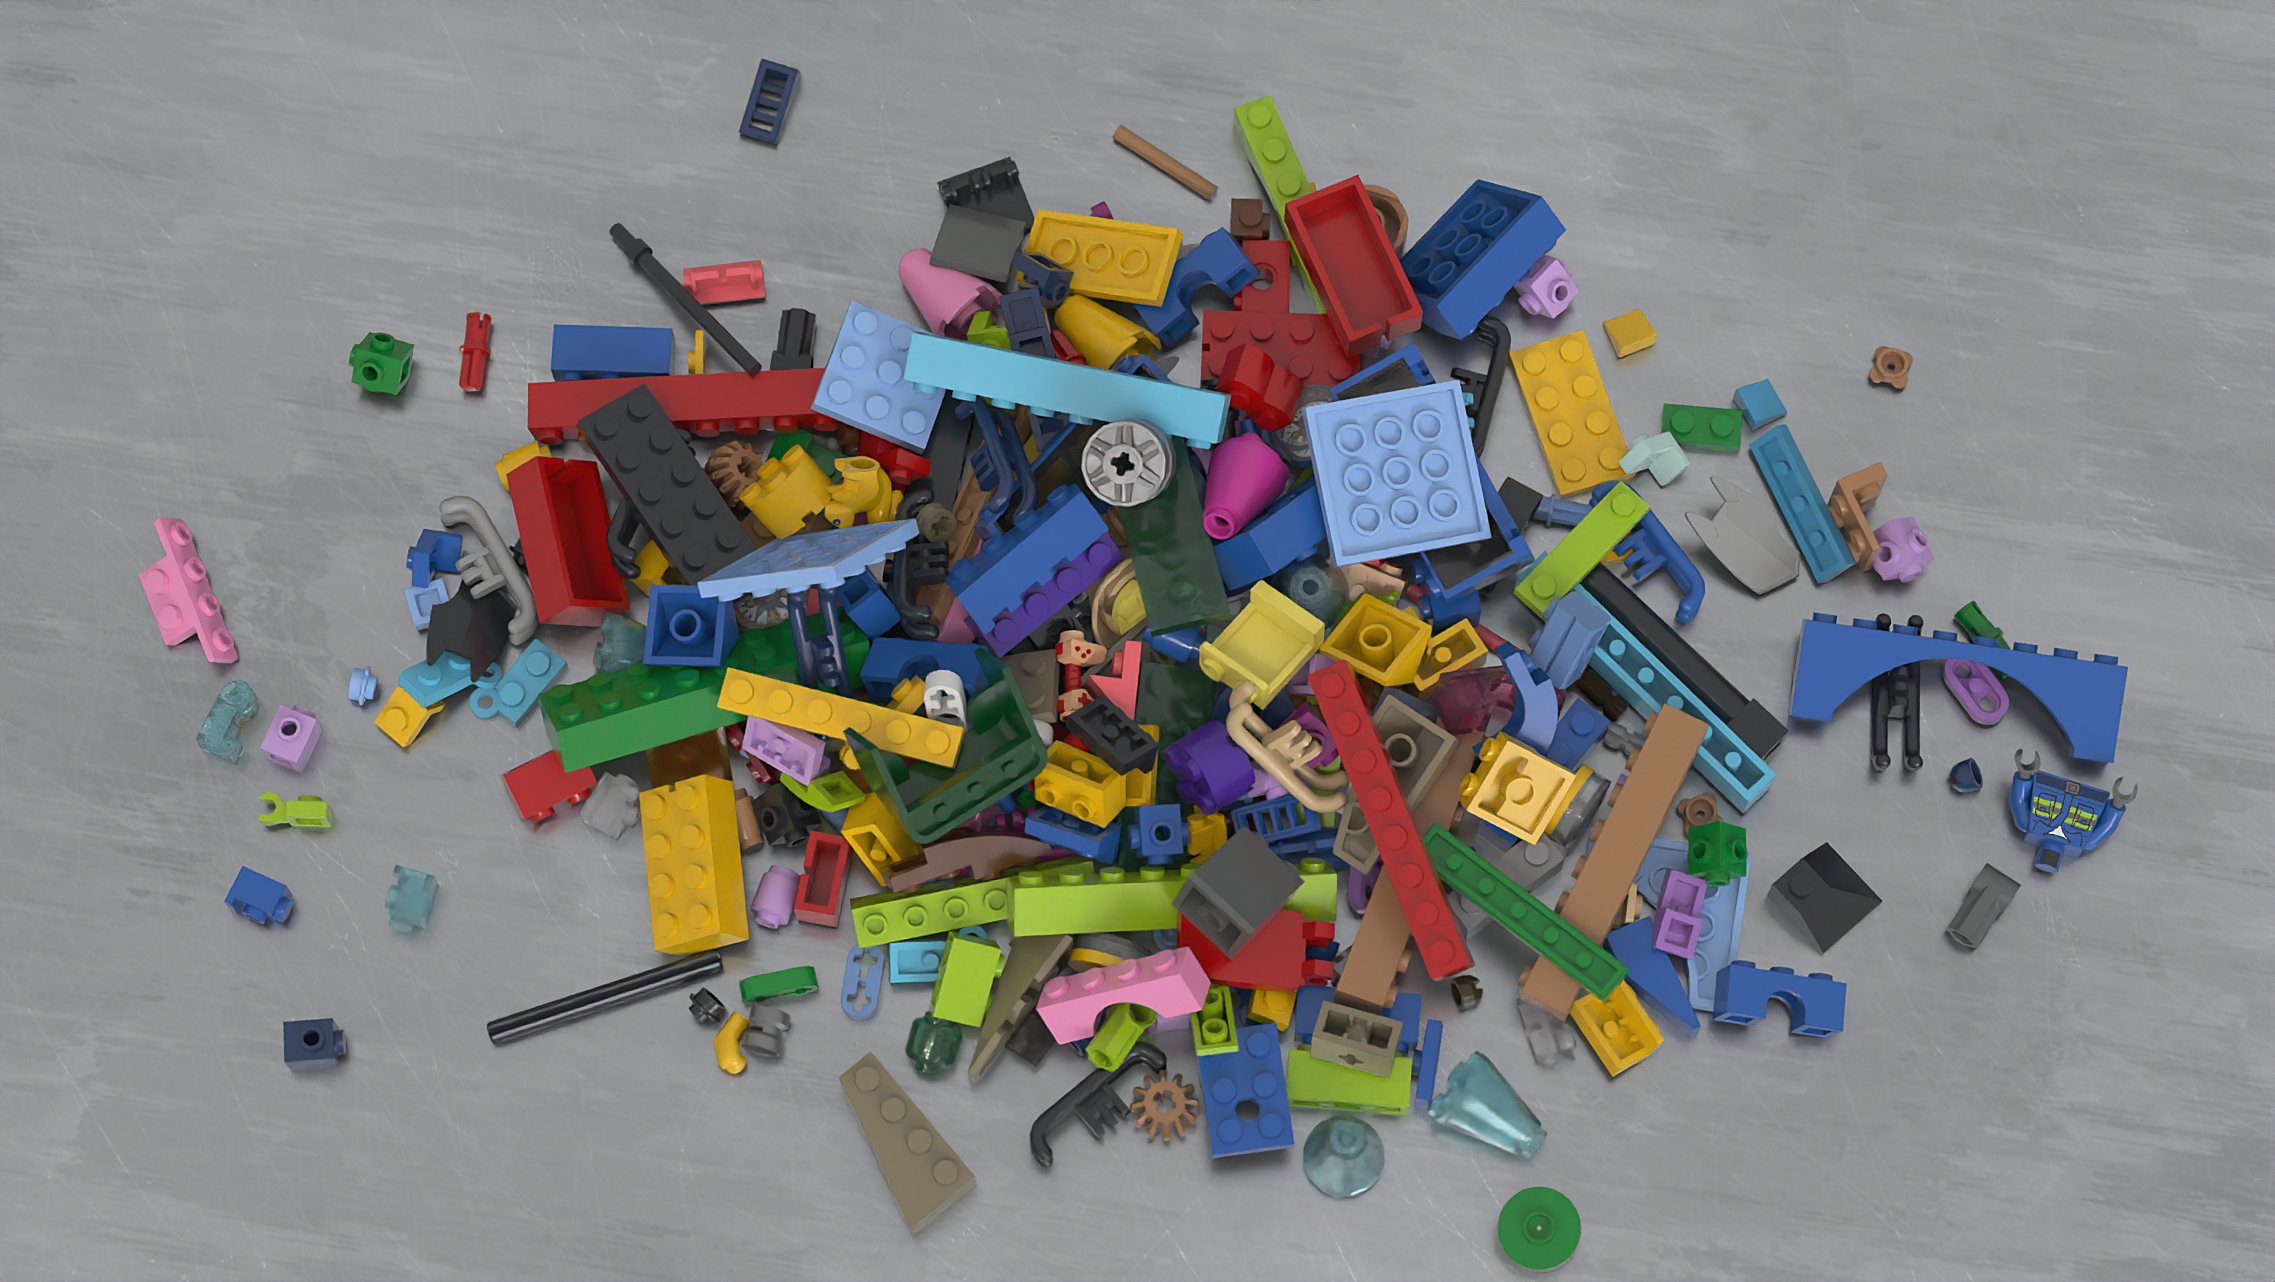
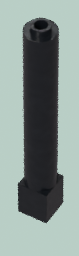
(1744, 717)

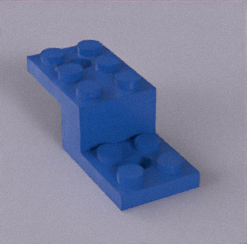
(1242, 1075)

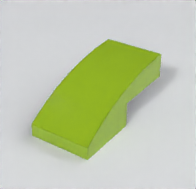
(827, 792)

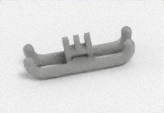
(492, 564)

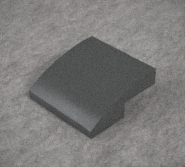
(977, 243)

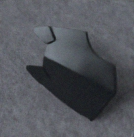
(470, 628)

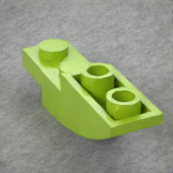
(1214, 1025)

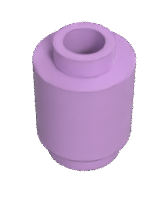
(775, 896)

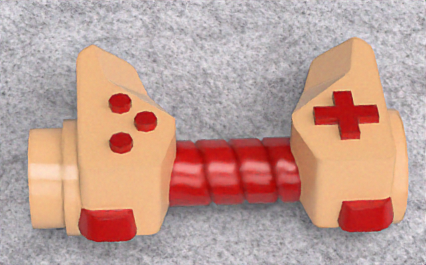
(1076, 653)

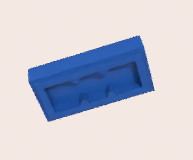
(1426, 1062)

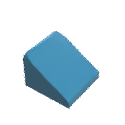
(1759, 403)

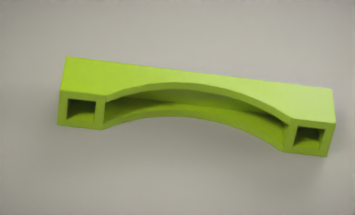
(1277, 167)

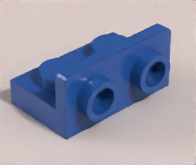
(1074, 834)

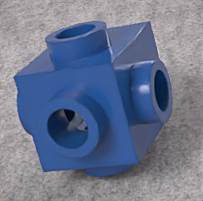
(1165, 820)

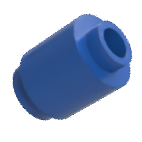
(1177, 644)

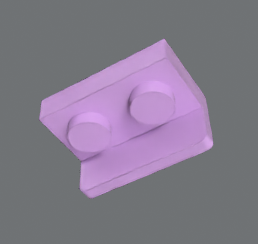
(786, 749)

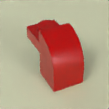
(895, 460)

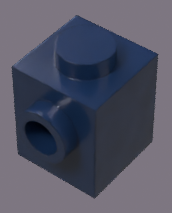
(313, 1044)

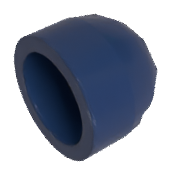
(1968, 776)

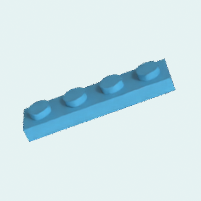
(1802, 503)

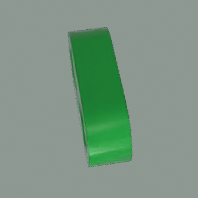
(778, 985)

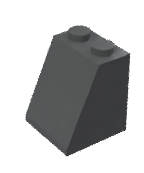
(1238, 891)

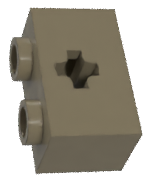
(1356, 1039)

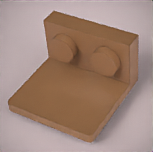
(1848, 502)

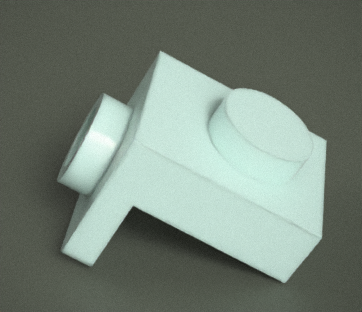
(1658, 454)

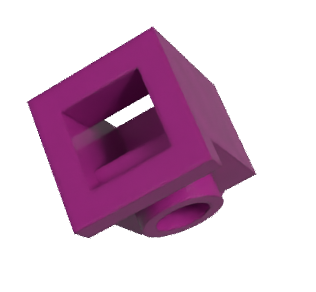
(1314, 723)

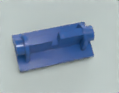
(1312, 845)

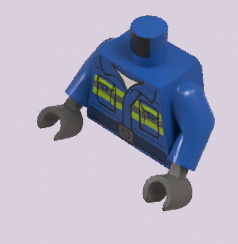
(2062, 813)

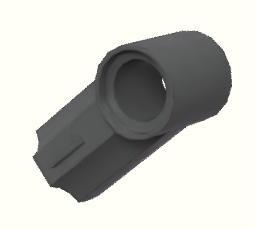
(1986, 900)

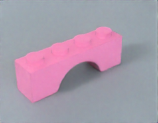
(1164, 982)

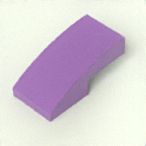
(1678, 913)

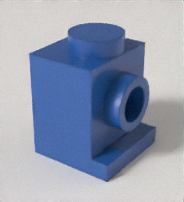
(259, 897)

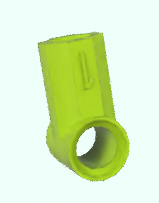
(1119, 1034)

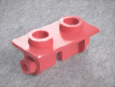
(725, 282)

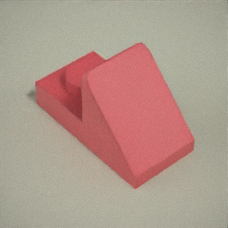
(1120, 690)

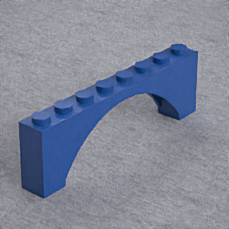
(2078, 693)

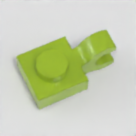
(306, 812)

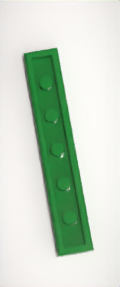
(1524, 915)

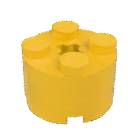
(787, 492)

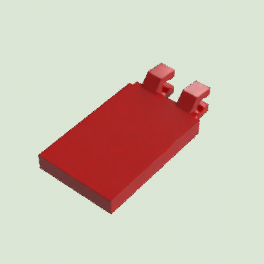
(1270, 960)

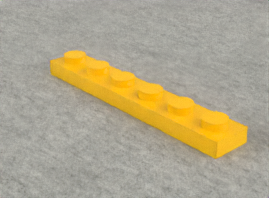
(832, 714)

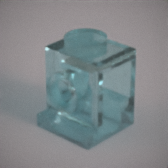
(410, 899)

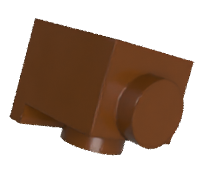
(1248, 220)

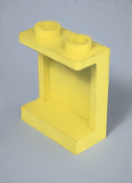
(1263, 644)

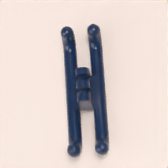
(1000, 457)
(821, 655)

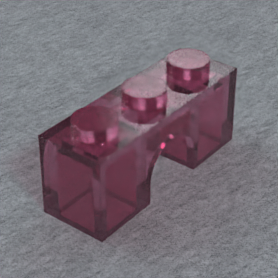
(1469, 696)

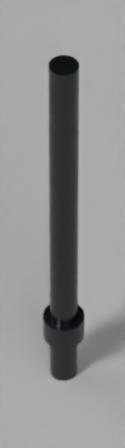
(641, 255)

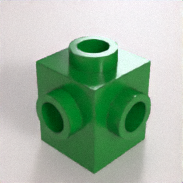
(381, 363)
(1717, 852)

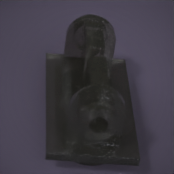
(1031, 1038)

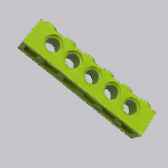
(944, 904)

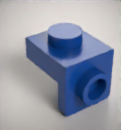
(432, 552)

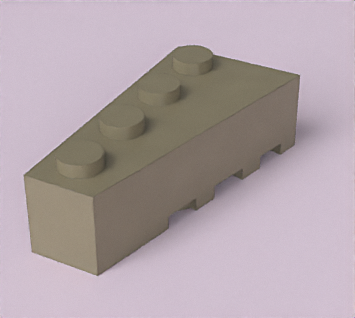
(910, 1152)

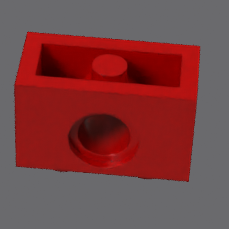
(1273, 262)

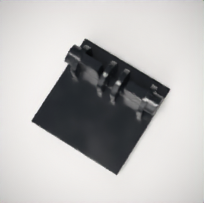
(991, 190)

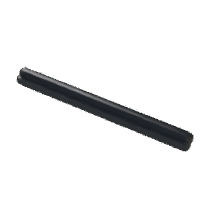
(604, 996)

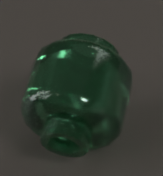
(933, 1043)

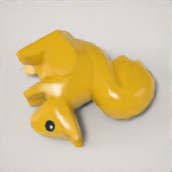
(864, 489)

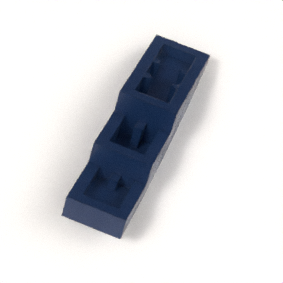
(1030, 335)

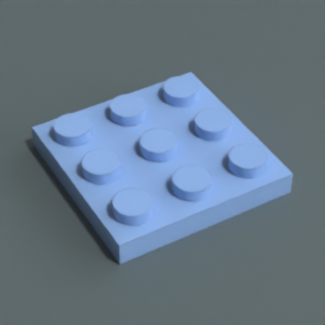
(866, 380)

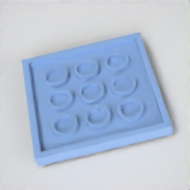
(1396, 473)
(808, 560)

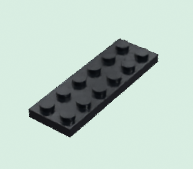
(666, 487)

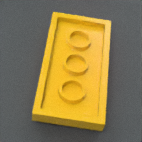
(1107, 255)
(1570, 413)

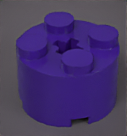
(1209, 768)

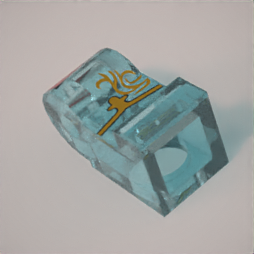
(226, 720)

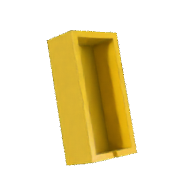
(693, 866)

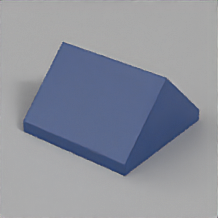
(688, 628)

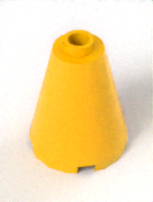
(1101, 333)

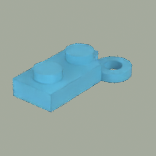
(445, 677)
(518, 689)
(920, 957)

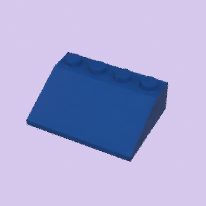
(1478, 254)

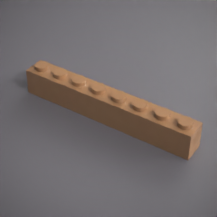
(1619, 847)
(1384, 930)

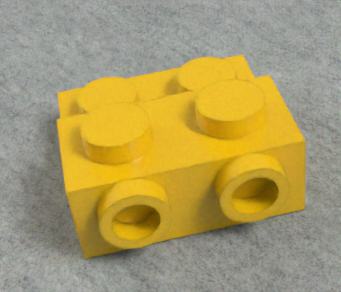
(1515, 787)

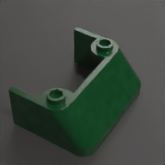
(992, 761)

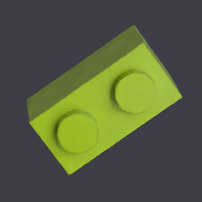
(966, 979)

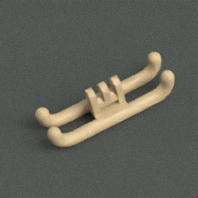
(1283, 753)

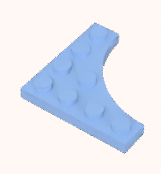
(1720, 912)

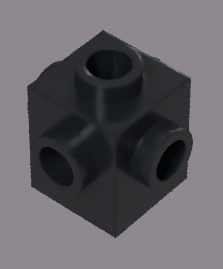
(785, 816)

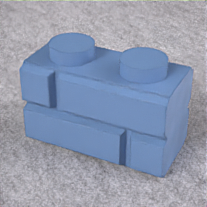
(1567, 638)

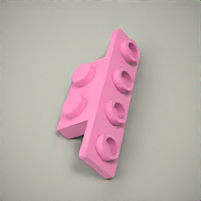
(183, 596)

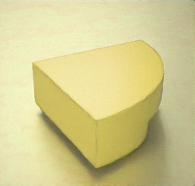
(1128, 608)

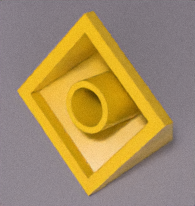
(1379, 641)

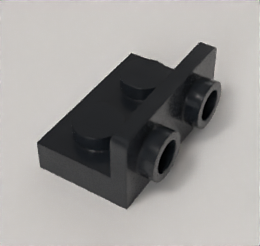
(1113, 736)

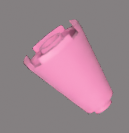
(945, 295)

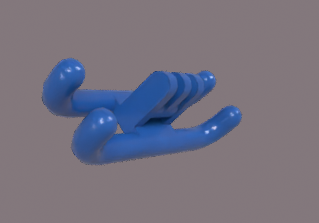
(1656, 548)

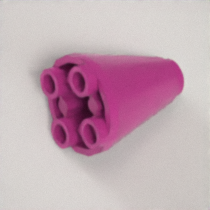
(1241, 484)

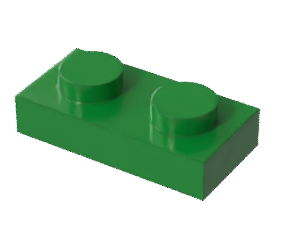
(1703, 427)

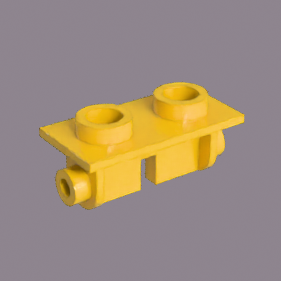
(1205, 834)

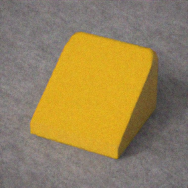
(1630, 332)

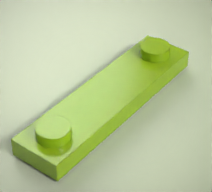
(1582, 548)

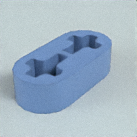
(853, 980)

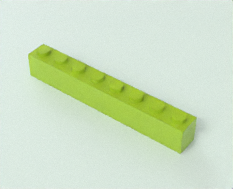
(1134, 900)

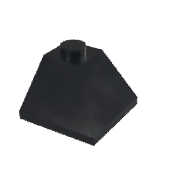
(1823, 897)

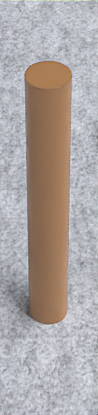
(1165, 162)

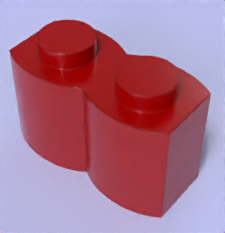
(1260, 387)

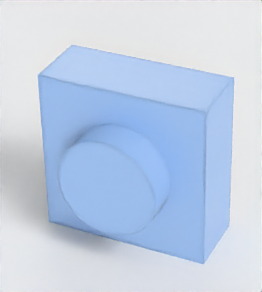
(421, 601)

